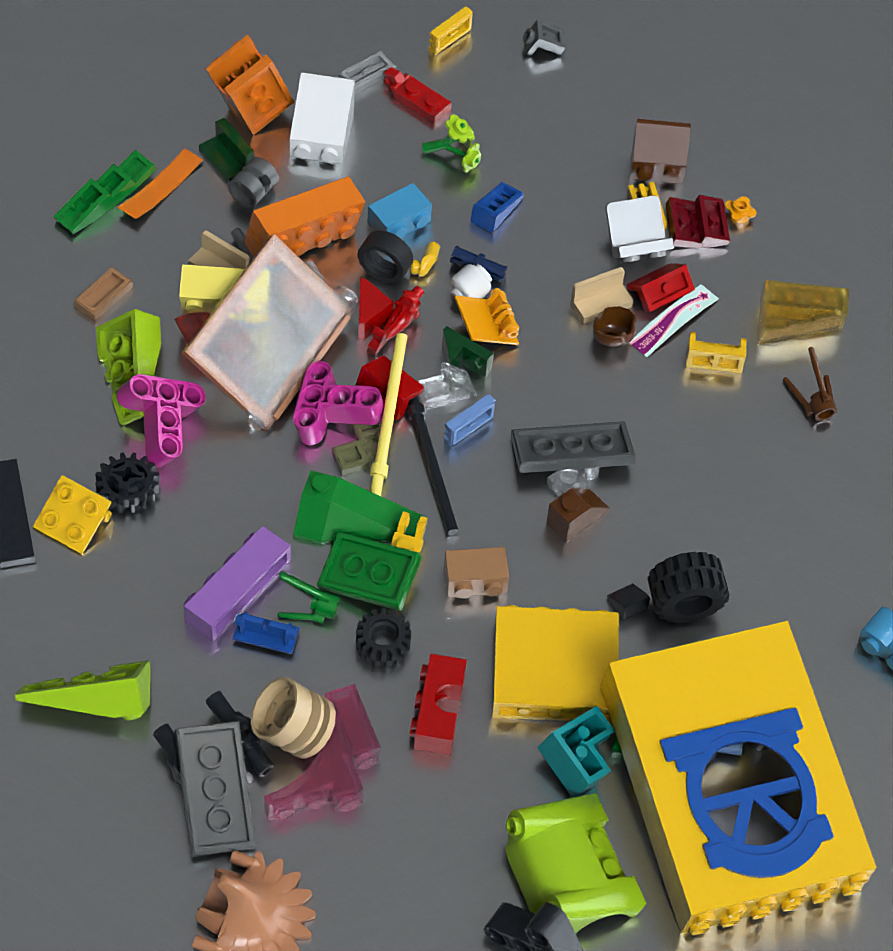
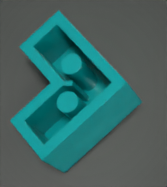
(574, 754)

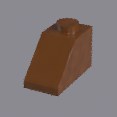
(575, 512)

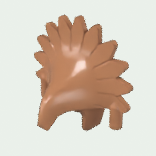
(254, 908)

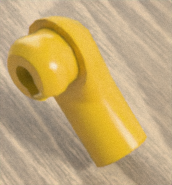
(429, 258)

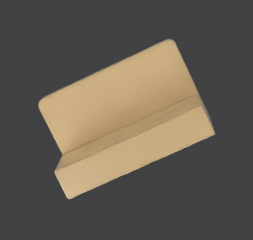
(218, 253)
(599, 292)

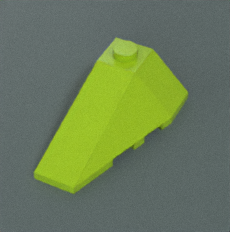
(128, 348)
(113, 694)

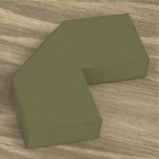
(359, 453)

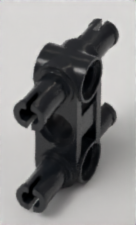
(224, 713)

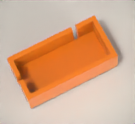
(308, 218)

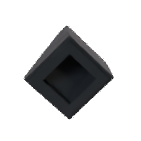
(629, 600)

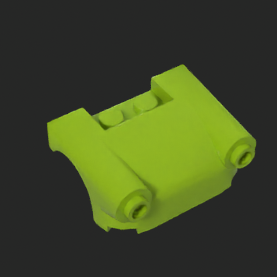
(568, 861)

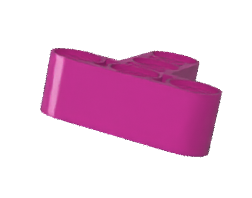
(326, 402)
(166, 409)

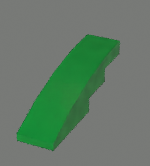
(104, 194)

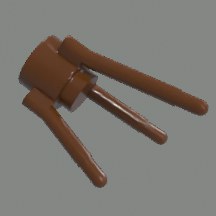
(821, 402)

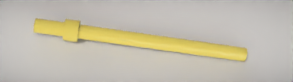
(379, 468)

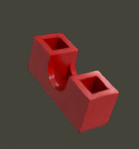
(443, 681)

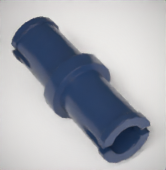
(463, 257)

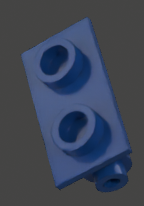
(265, 633)

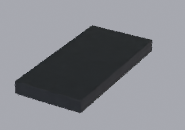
(15, 534)

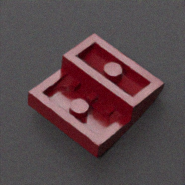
(697, 222)

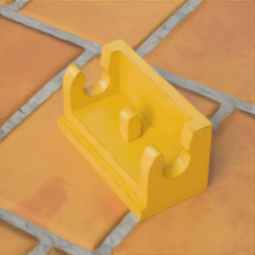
(715, 355)

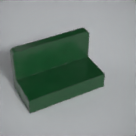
(226, 150)

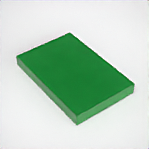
(369, 571)

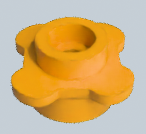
(740, 210)

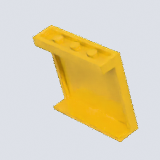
(552, 662)

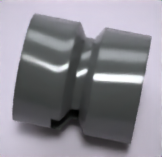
(253, 182)

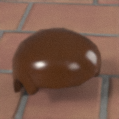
(615, 327)

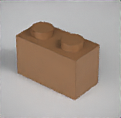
(476, 572)

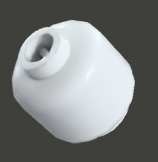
(471, 282)

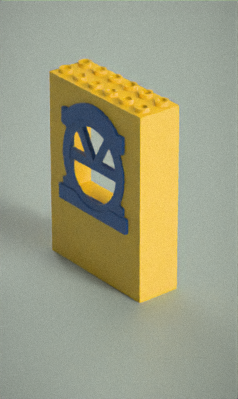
(715, 693)

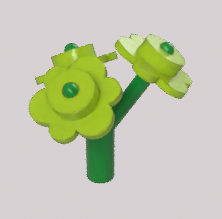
(457, 131)

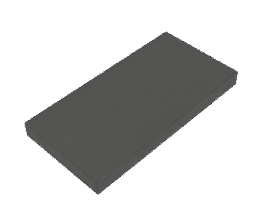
(572, 447)
(215, 789)

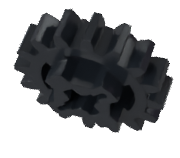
(128, 482)

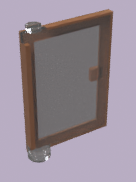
(269, 332)

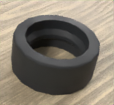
(391, 246)

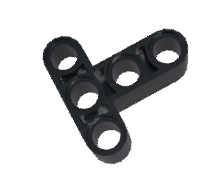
(530, 931)

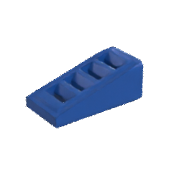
(493, 208)

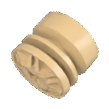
(293, 717)

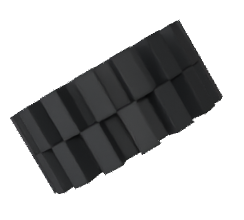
(378, 652)

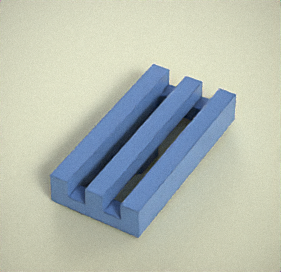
(469, 420)

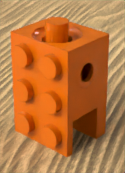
(250, 85)

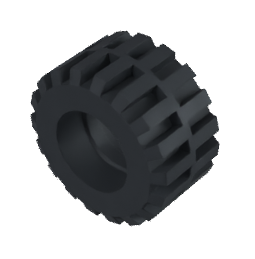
(688, 587)

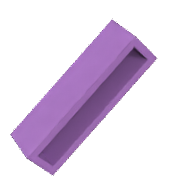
(236, 583)

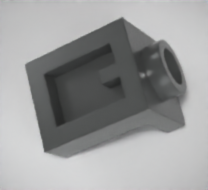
(545, 37)

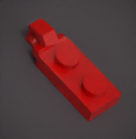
(416, 95)

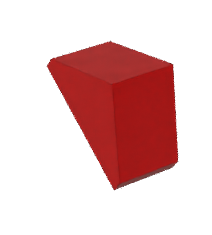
(373, 309)

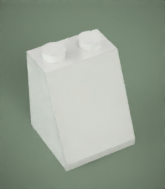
(322, 118)

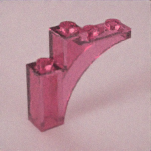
(333, 772)

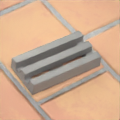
(370, 74)

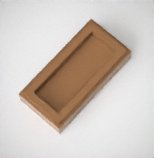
(103, 293)

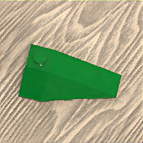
(337, 505)

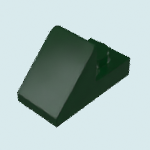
(461, 350)

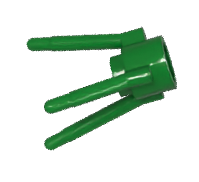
(323, 603)

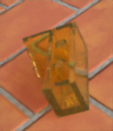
(800, 310)

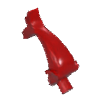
(403, 314)

